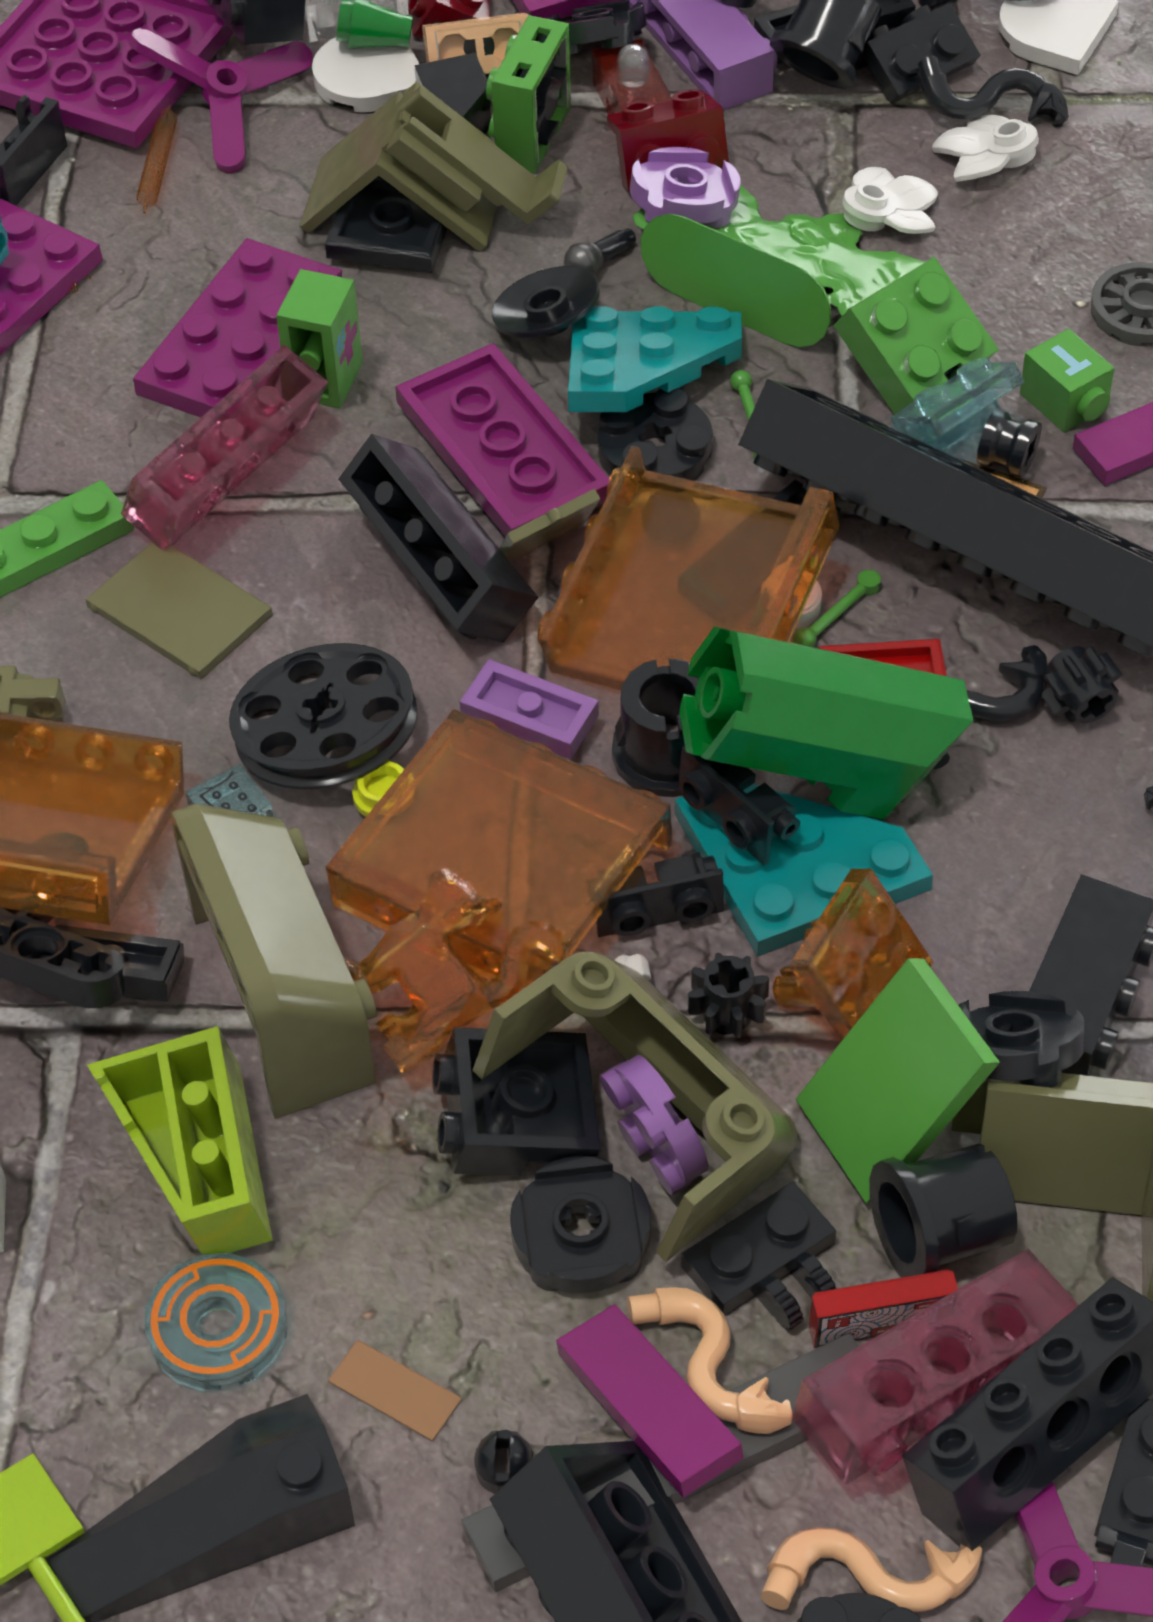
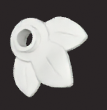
(988, 145)
(881, 199)

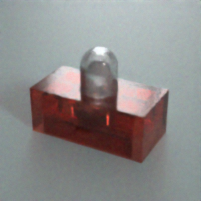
(627, 76)

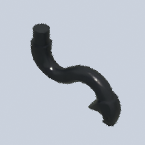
(1045, 96)
(1027, 676)

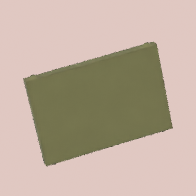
(179, 608)

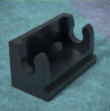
(30, 148)

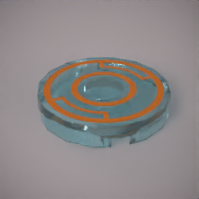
(208, 1285)

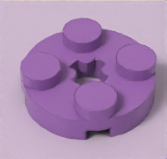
(685, 185)
(654, 1124)

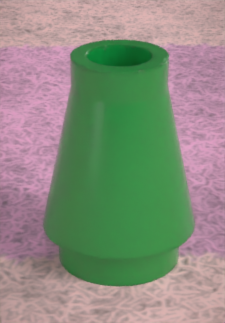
(371, 25)

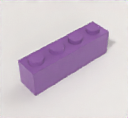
(713, 47)

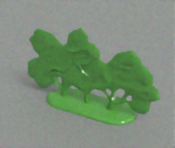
(768, 267)

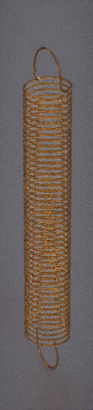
(153, 144)

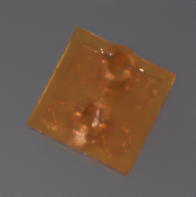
(849, 953)

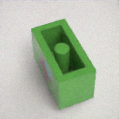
(323, 330)

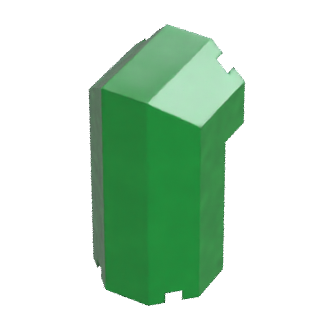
(821, 717)

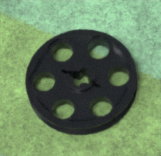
(338, 726)

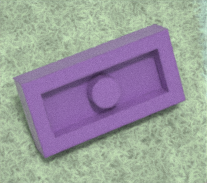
(531, 708)

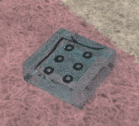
(231, 791)

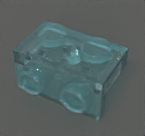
(960, 405)

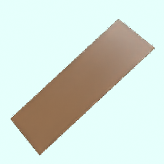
(394, 1390)

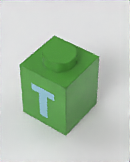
(1067, 380)

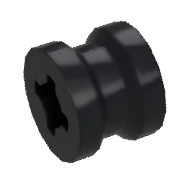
(1009, 442)

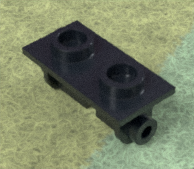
(746, 818)
(685, 891)

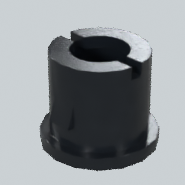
(827, 39)
(641, 746)
(941, 1208)

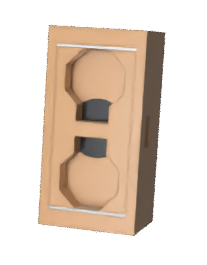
(481, 36)

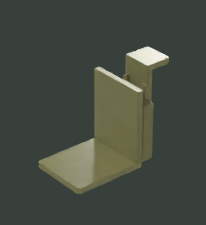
(435, 163)
(1072, 1145)

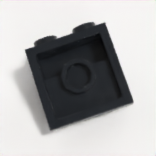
(520, 1113)

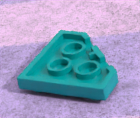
(633, 352)
(806, 870)

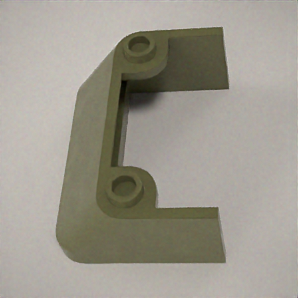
(290, 974)
(709, 1088)

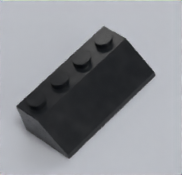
(611, 1553)

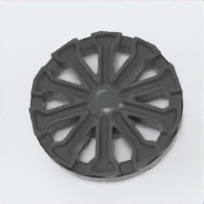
(1125, 304)

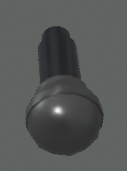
(593, 255)

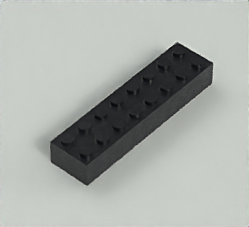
(956, 509)

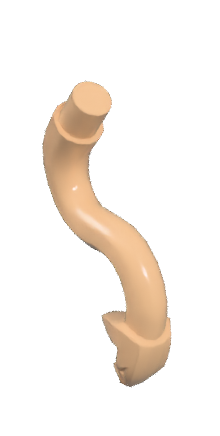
(751, 1408)
(791, 1561)

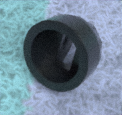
(485, 1458)

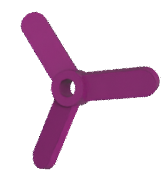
(225, 85)
(1058, 1557)

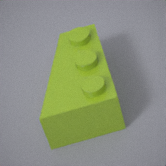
(195, 1134)

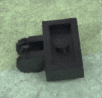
(761, 1249)

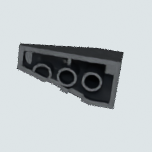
(225, 1506)

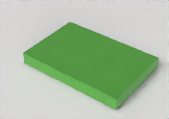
(897, 1075)

